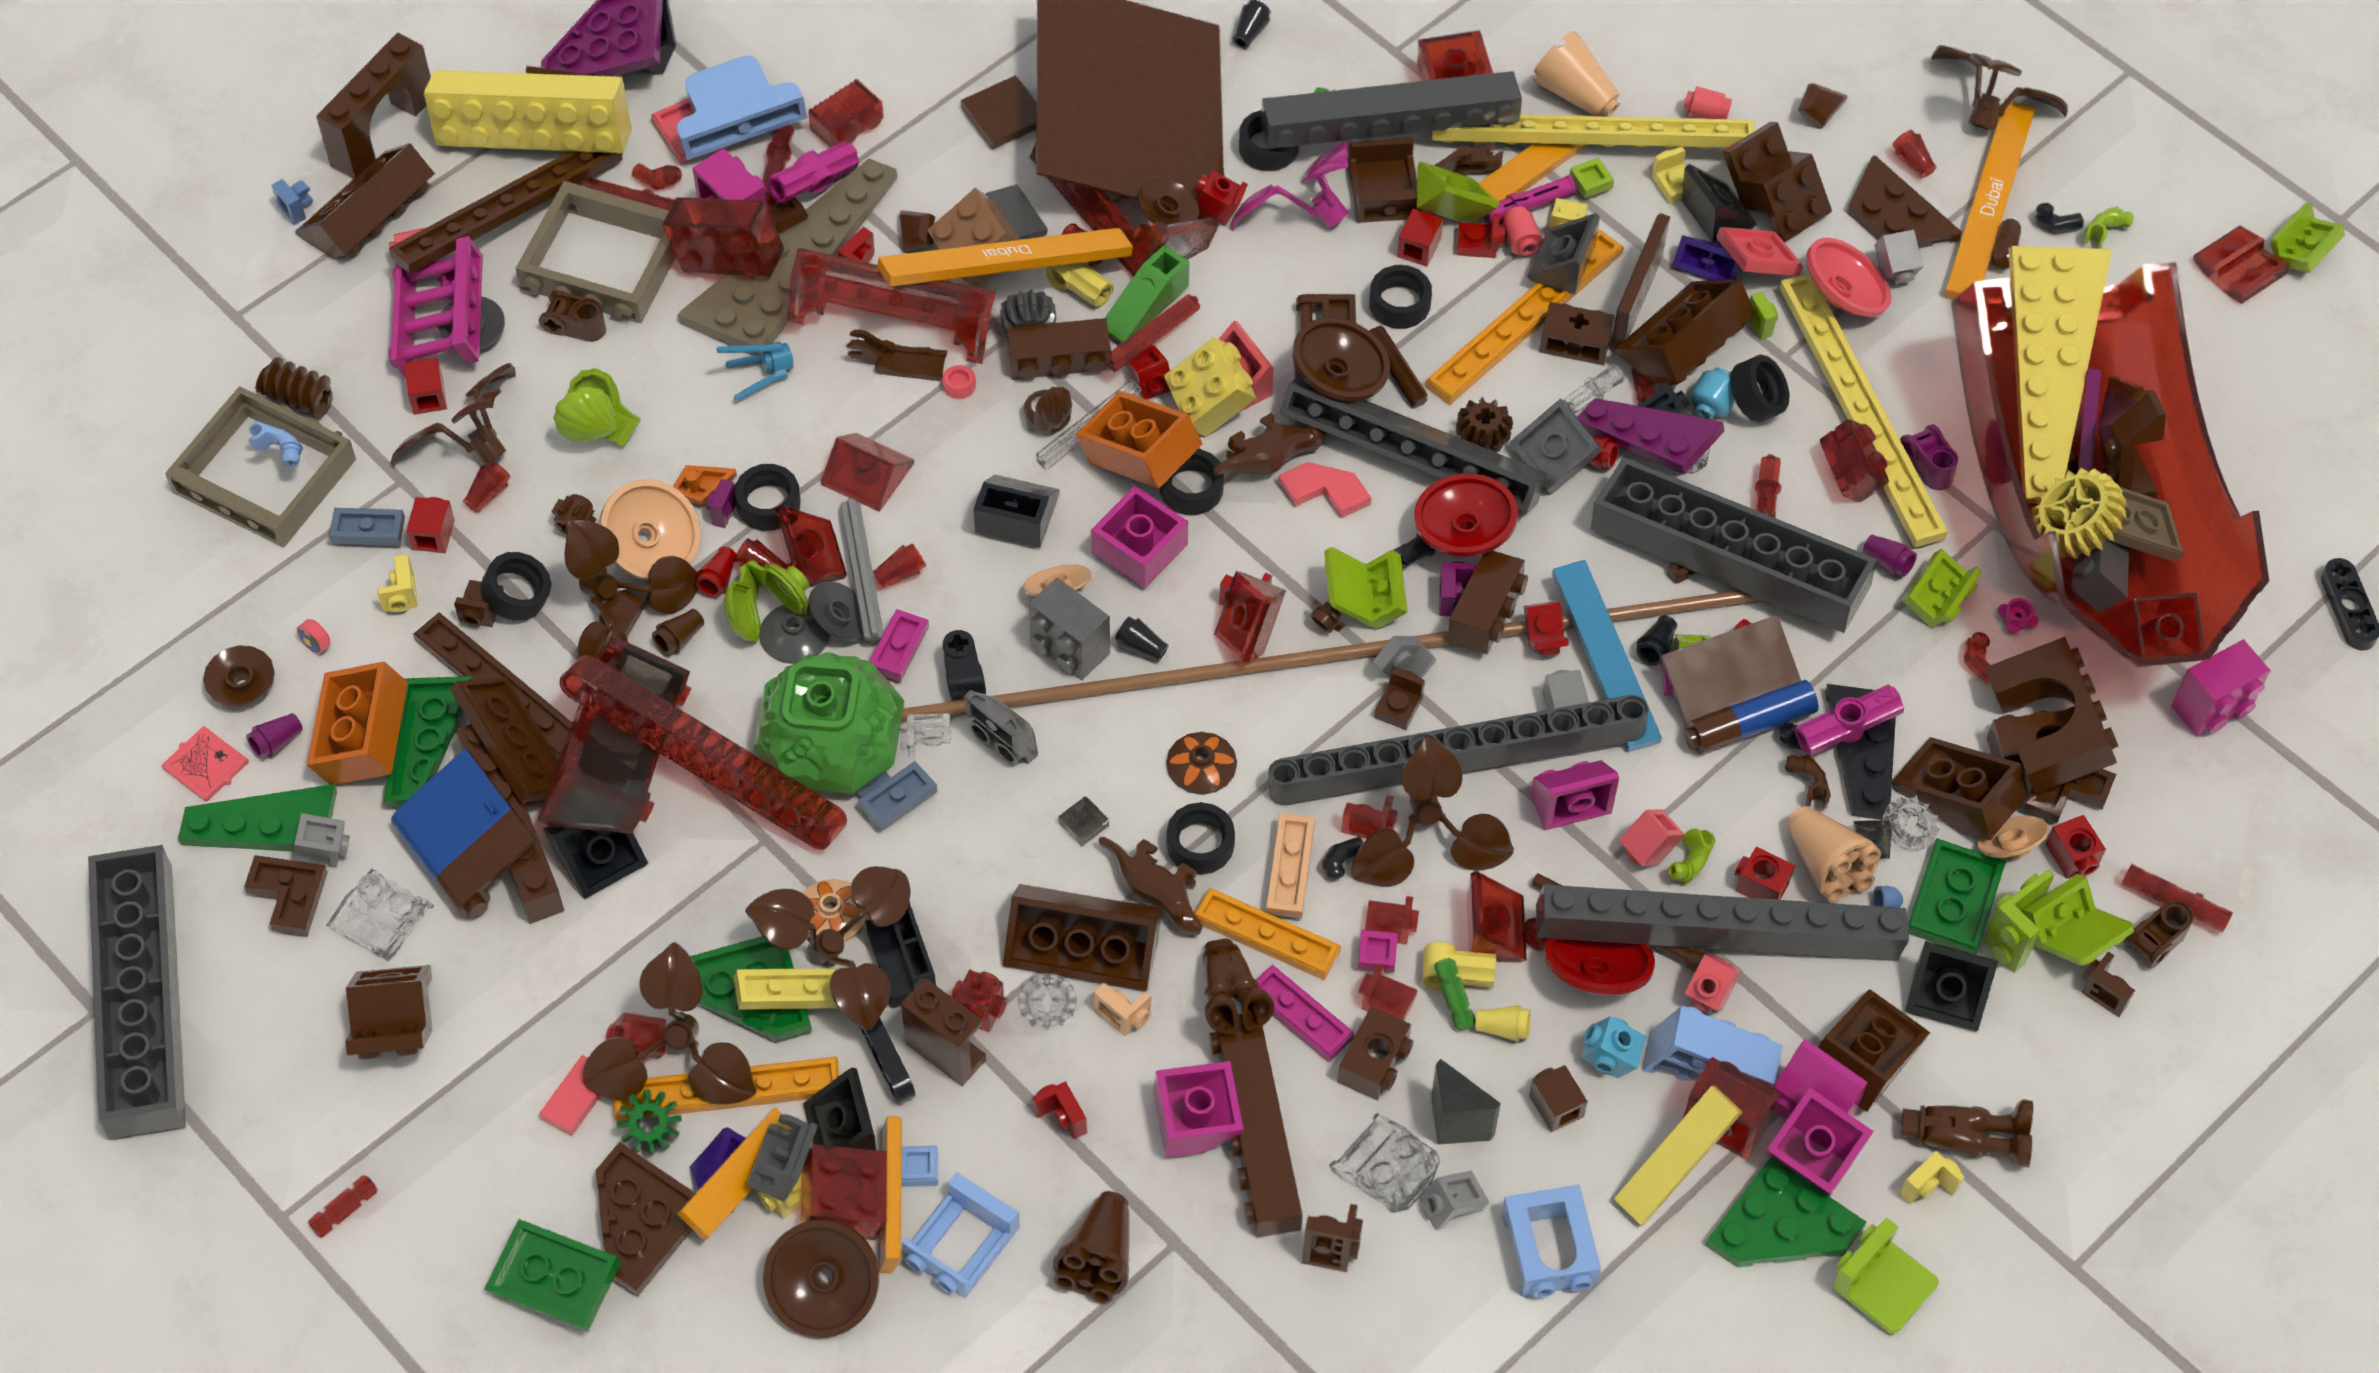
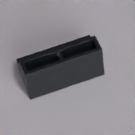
(901, 955)

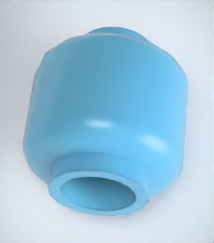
(1713, 394)

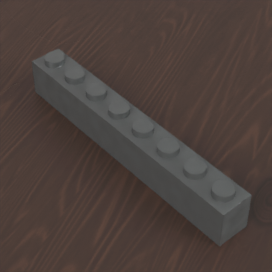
(1391, 109)
(1410, 441)

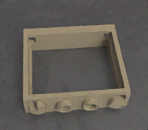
(610, 210)
(185, 471)

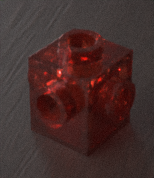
(983, 996)

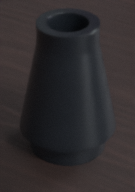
(1252, 21)
(1139, 638)
(1656, 641)

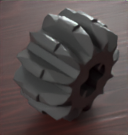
(1027, 309)

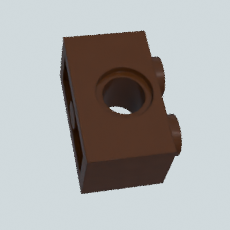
(1376, 1033)

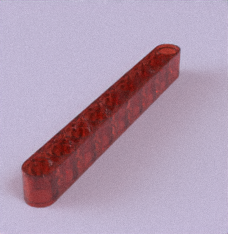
(703, 752)

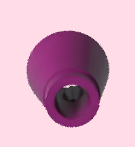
(1890, 554)
(273, 735)

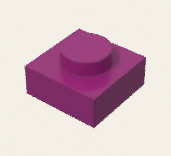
(721, 503)

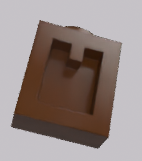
(472, 608)
(1400, 698)
(2107, 989)

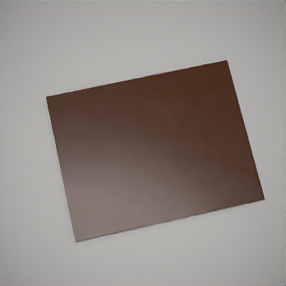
(1126, 95)

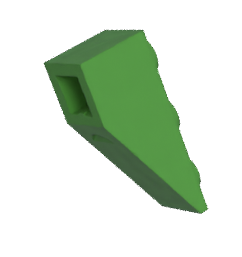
(1148, 293)

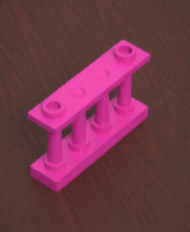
(464, 314)

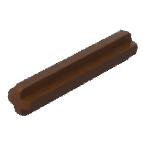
(1401, 370)

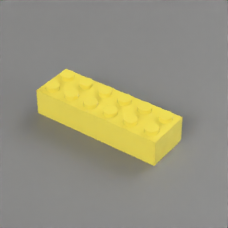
(528, 111)

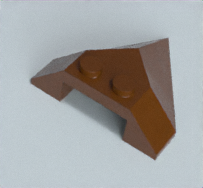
(2129, 419)

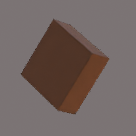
(787, 214)

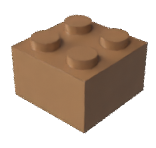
(971, 223)

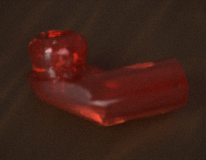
(658, 178)
(1975, 655)

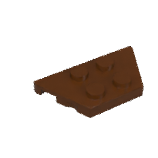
(1890, 206)

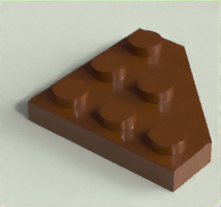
(639, 1215)

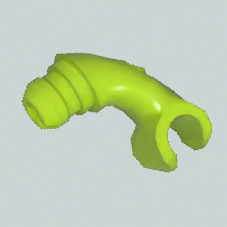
(2111, 217)
(1699, 847)

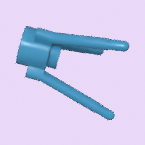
(774, 358)

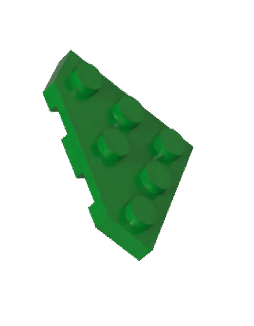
(719, 993)
(1783, 1221)

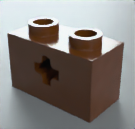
(1576, 333)

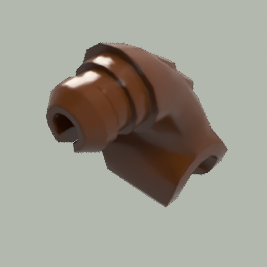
(2008, 236)
(1812, 771)

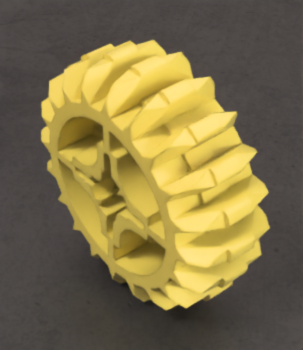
(2085, 520)

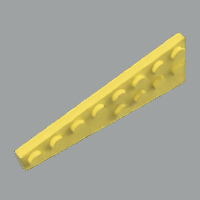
(2054, 327)

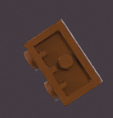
(1332, 1242)

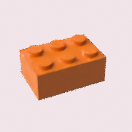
(1139, 439)
(357, 723)

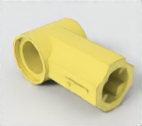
(1081, 281)
(1473, 967)

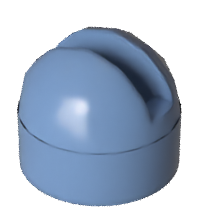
(1887, 897)

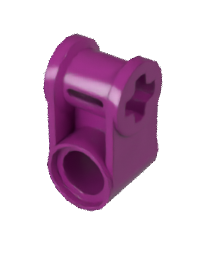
(1931, 457)

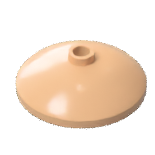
(660, 514)

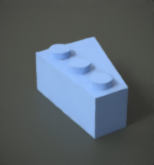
(1690, 1039)

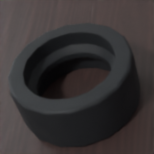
(1260, 157)
(1400, 277)
(1747, 393)
(765, 476)
(1195, 502)
(522, 565)
(1196, 814)

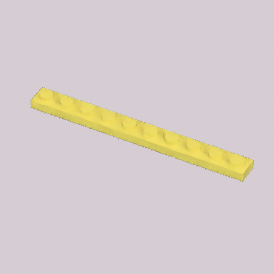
(1605, 131)
(1862, 405)

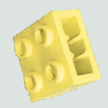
(1211, 385)

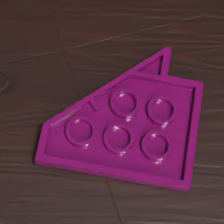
(610, 39)

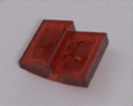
(2240, 264)

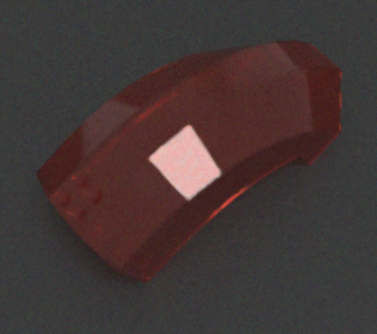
(2141, 336)

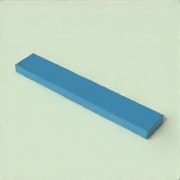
(1601, 641)

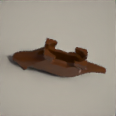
(1270, 448)
(1157, 885)

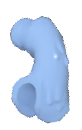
(266, 435)

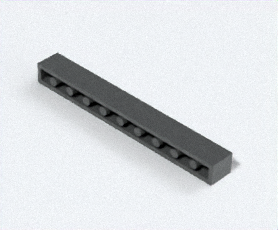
(1721, 922)

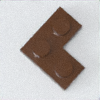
(2089, 788)
(296, 887)

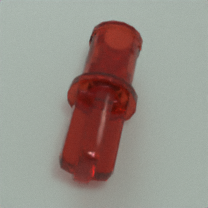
(1768, 485)

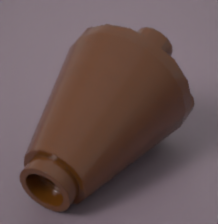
(1096, 1250)

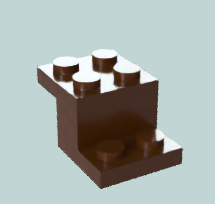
(1777, 181)
(389, 1011)

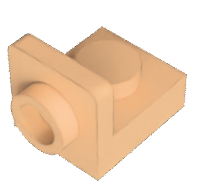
(1117, 1010)

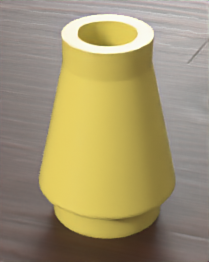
(1506, 1022)

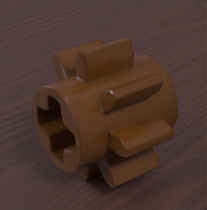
(572, 508)

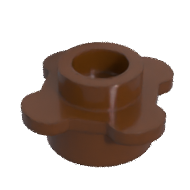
(1326, 616)

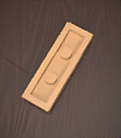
(1290, 865)

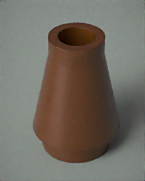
(676, 632)

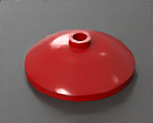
(1466, 515)
(1600, 966)

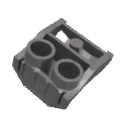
(997, 720)

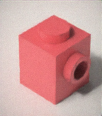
(1651, 838)
(1712, 983)

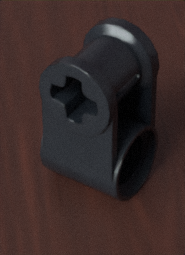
(962, 668)

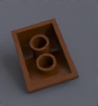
(1964, 786)
(1874, 1043)

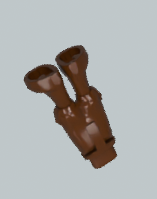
(1228, 978)
(1963, 1130)

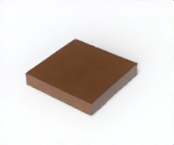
(1002, 111)

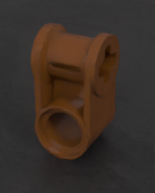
(573, 317)
(2156, 936)

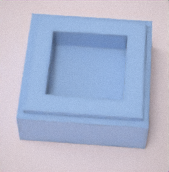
(919, 1166)

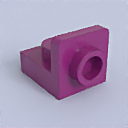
(1452, 579)

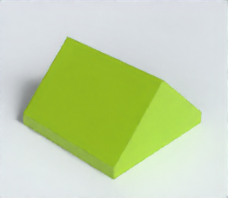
(1452, 194)

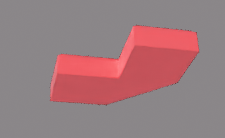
(1339, 486)

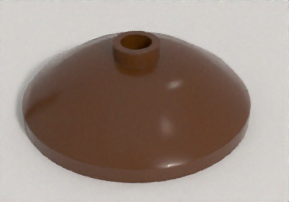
(1340, 359)
(799, 1293)

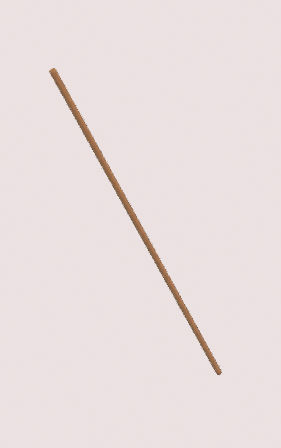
(1308, 657)

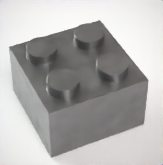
(1069, 629)

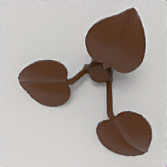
(1987, 107)
(484, 438)
(589, 551)
(1429, 774)
(784, 922)
(671, 983)

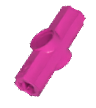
(813, 172)
(1832, 728)

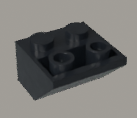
(1014, 510)

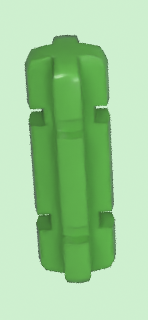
(1454, 993)

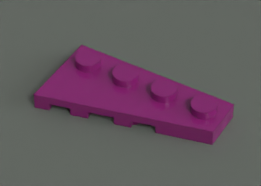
(1654, 434)

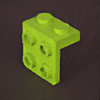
(1366, 591)
(2073, 925)
(2010, 931)
(1884, 1279)

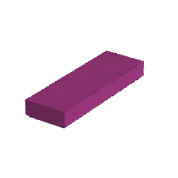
(2089, 419)

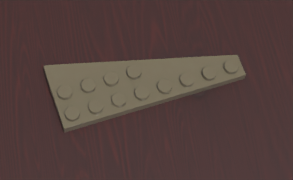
(756, 307)

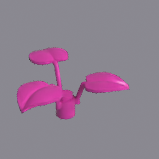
(1325, 202)

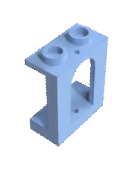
(968, 1196)
(1537, 1278)

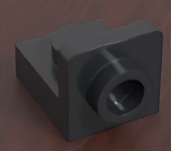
(1668, 400)

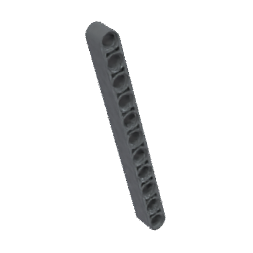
(1475, 745)

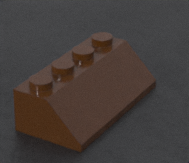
(367, 201)
(1687, 330)
(1082, 936)

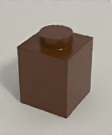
(1558, 1097)

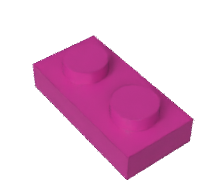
(899, 644)

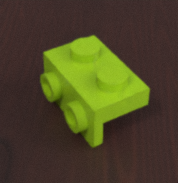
(2306, 239)
(1940, 589)

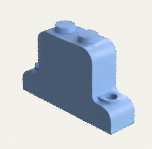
(735, 105)

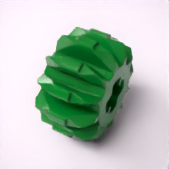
(640, 1112)

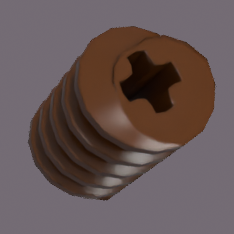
(295, 387)

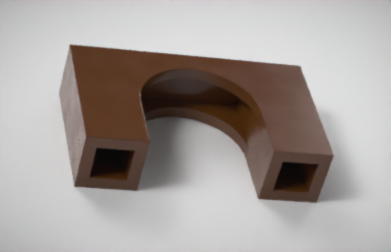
(345, 121)
(2078, 746)

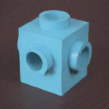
(1613, 1046)

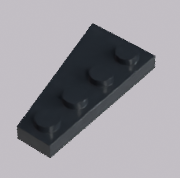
(1866, 761)

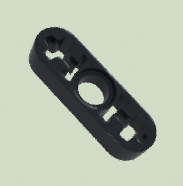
(2354, 590)
(889, 1062)

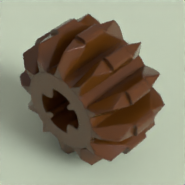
(1484, 424)

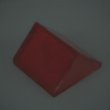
(865, 470)
(810, 545)
(1249, 615)
(1495, 919)

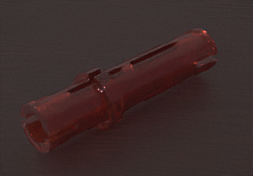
(777, 153)
(646, 196)
(2165, 891)

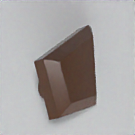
(1820, 104)
(914, 230)

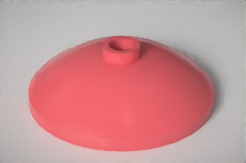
(1848, 278)

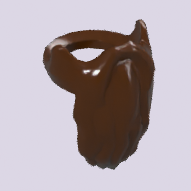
(1051, 411)

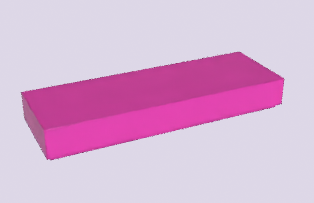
(1305, 1015)

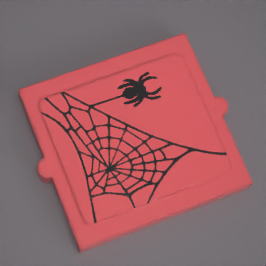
(205, 763)

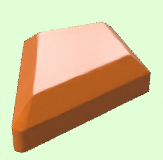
(699, 481)

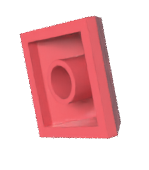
(1252, 362)

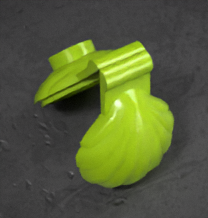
(594, 410)
(742, 596)

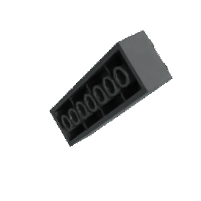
(1733, 544)
(136, 992)

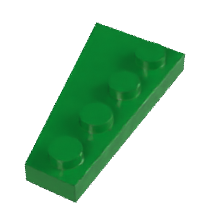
(424, 735)
(255, 821)

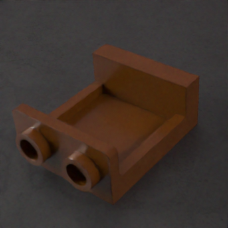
(1383, 179)
(941, 1031)

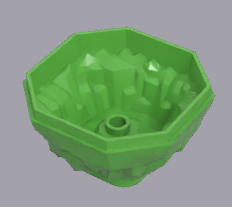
(829, 723)

